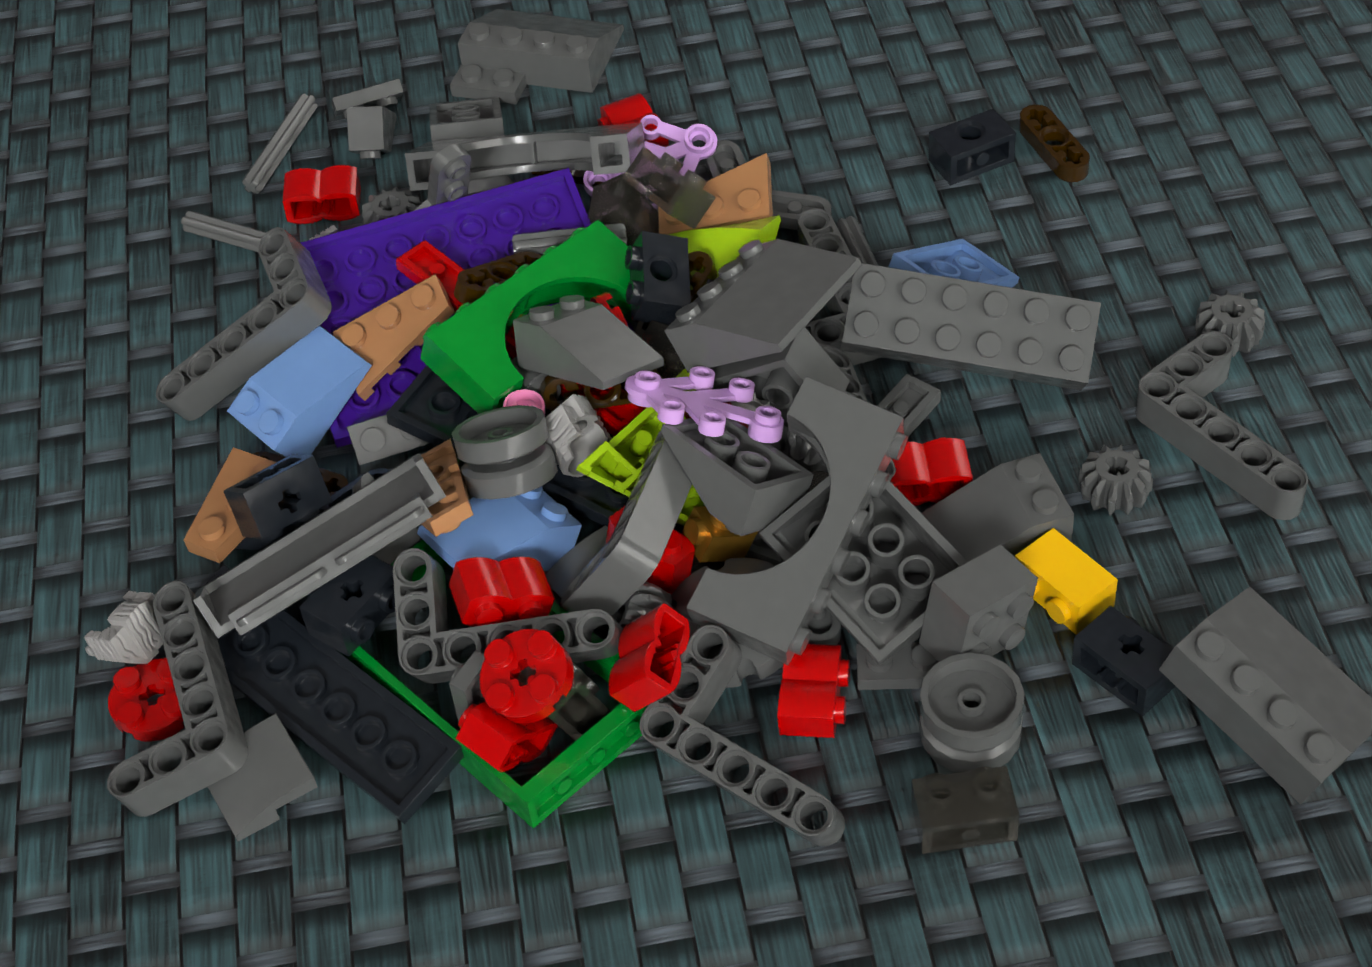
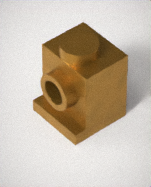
(712, 538)

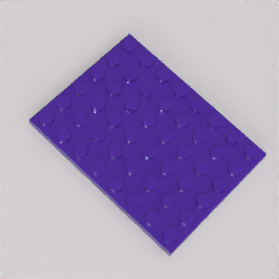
(471, 231)

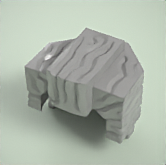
(574, 433)
(132, 633)

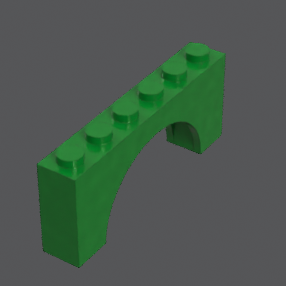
(471, 346)

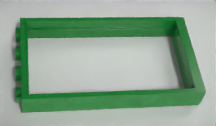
(563, 774)

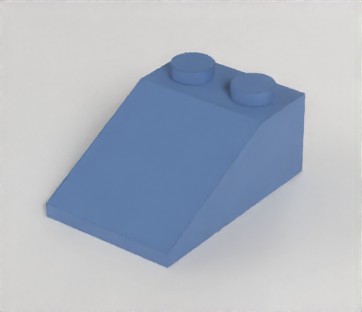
(955, 260)
(300, 393)
(509, 528)

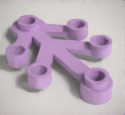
(682, 148)
(706, 404)

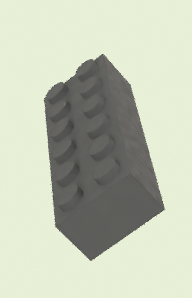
(971, 326)

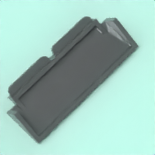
(320, 549)

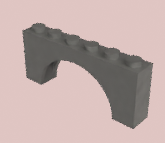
(592, 149)
(776, 605)

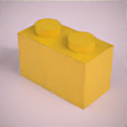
(1069, 581)

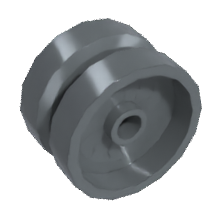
(504, 452)
(971, 712)

